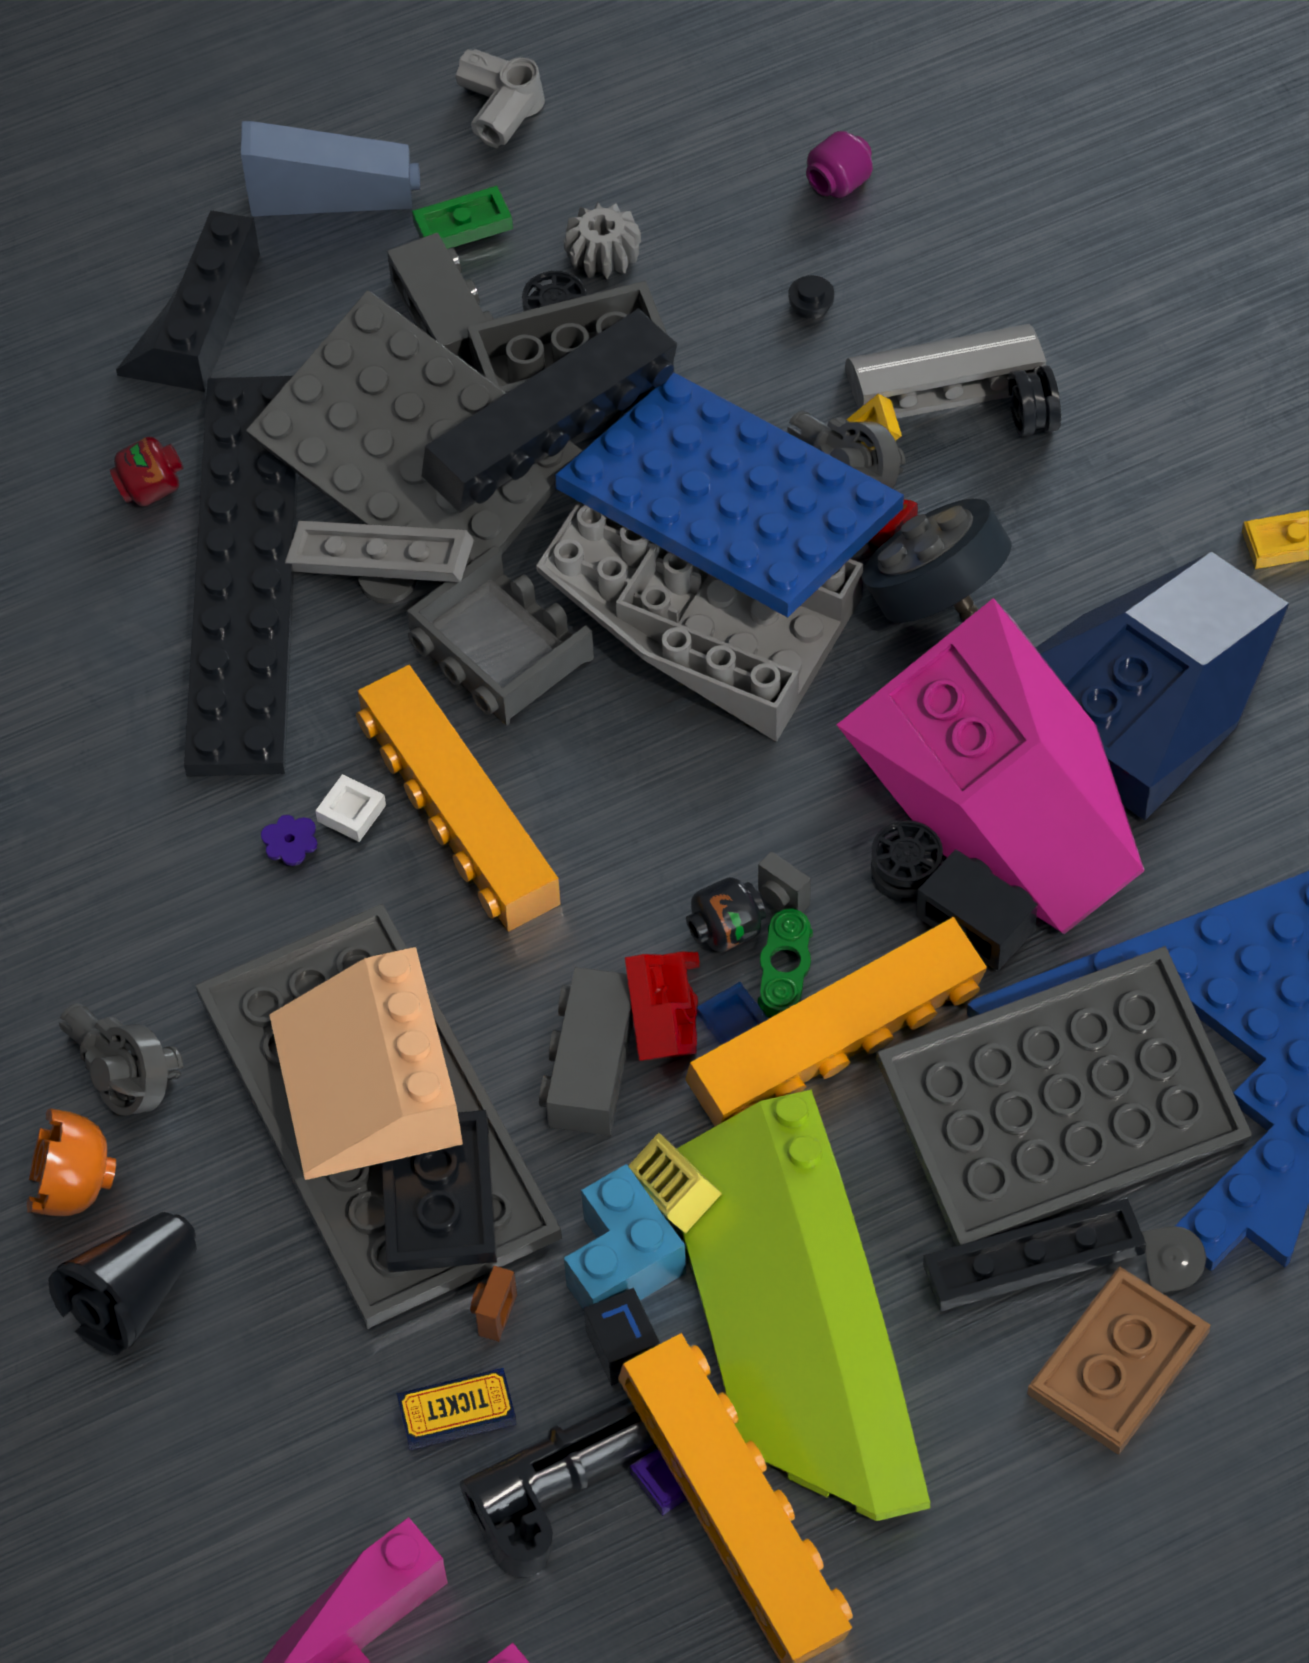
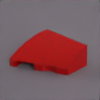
(663, 1004)

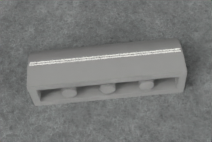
(945, 371)

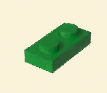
(465, 217)

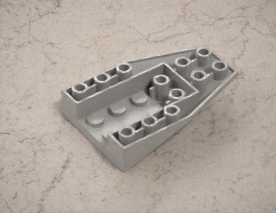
(696, 624)

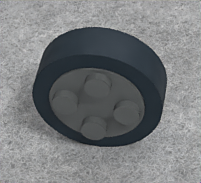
(937, 561)

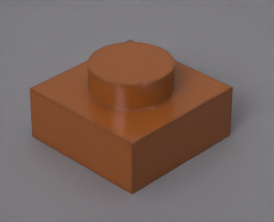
(494, 1302)

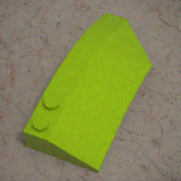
(800, 1311)

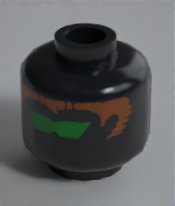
(726, 914)

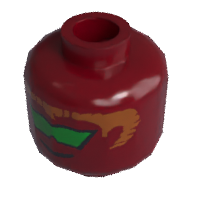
(146, 471)

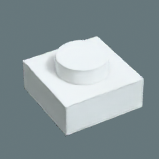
(350, 808)

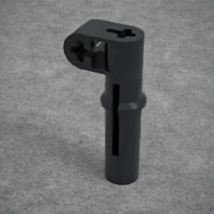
(544, 1471)

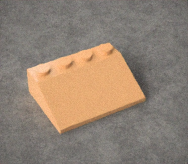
(365, 1068)

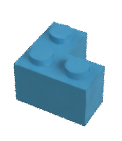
(632, 1243)

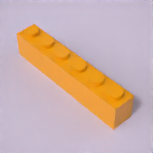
(458, 798)
(838, 1023)
(735, 1502)

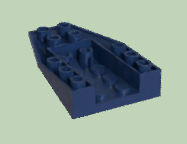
(1168, 671)

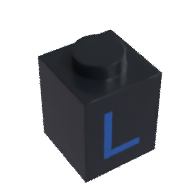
(619, 1331)

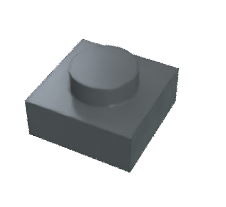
(783, 884)

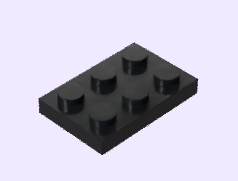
(442, 1203)

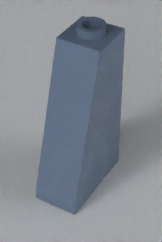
(323, 171)

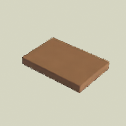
(1118, 1360)

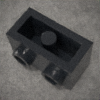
(987, 909)

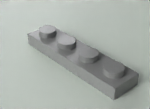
(380, 551)

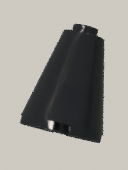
(123, 1280)

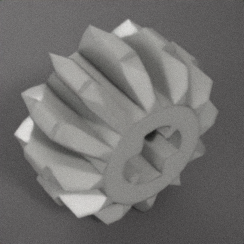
(602, 240)

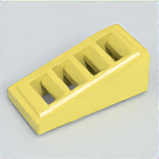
(692, 1198)

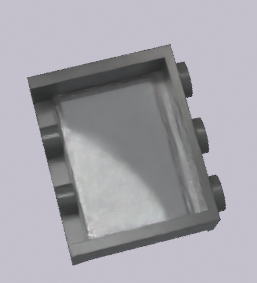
(497, 637)

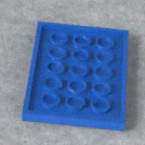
(730, 493)

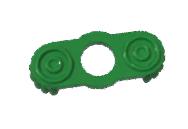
(780, 990)

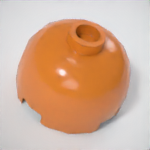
(69, 1165)

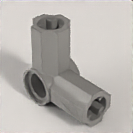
(513, 93)

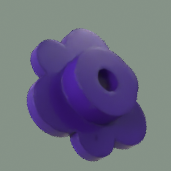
(289, 839)

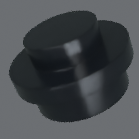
(811, 296)

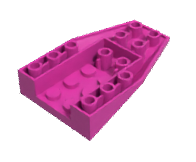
(1002, 767)

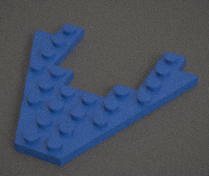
(1251, 986)

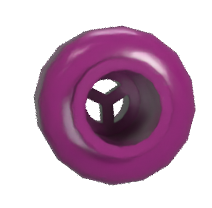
(839, 164)

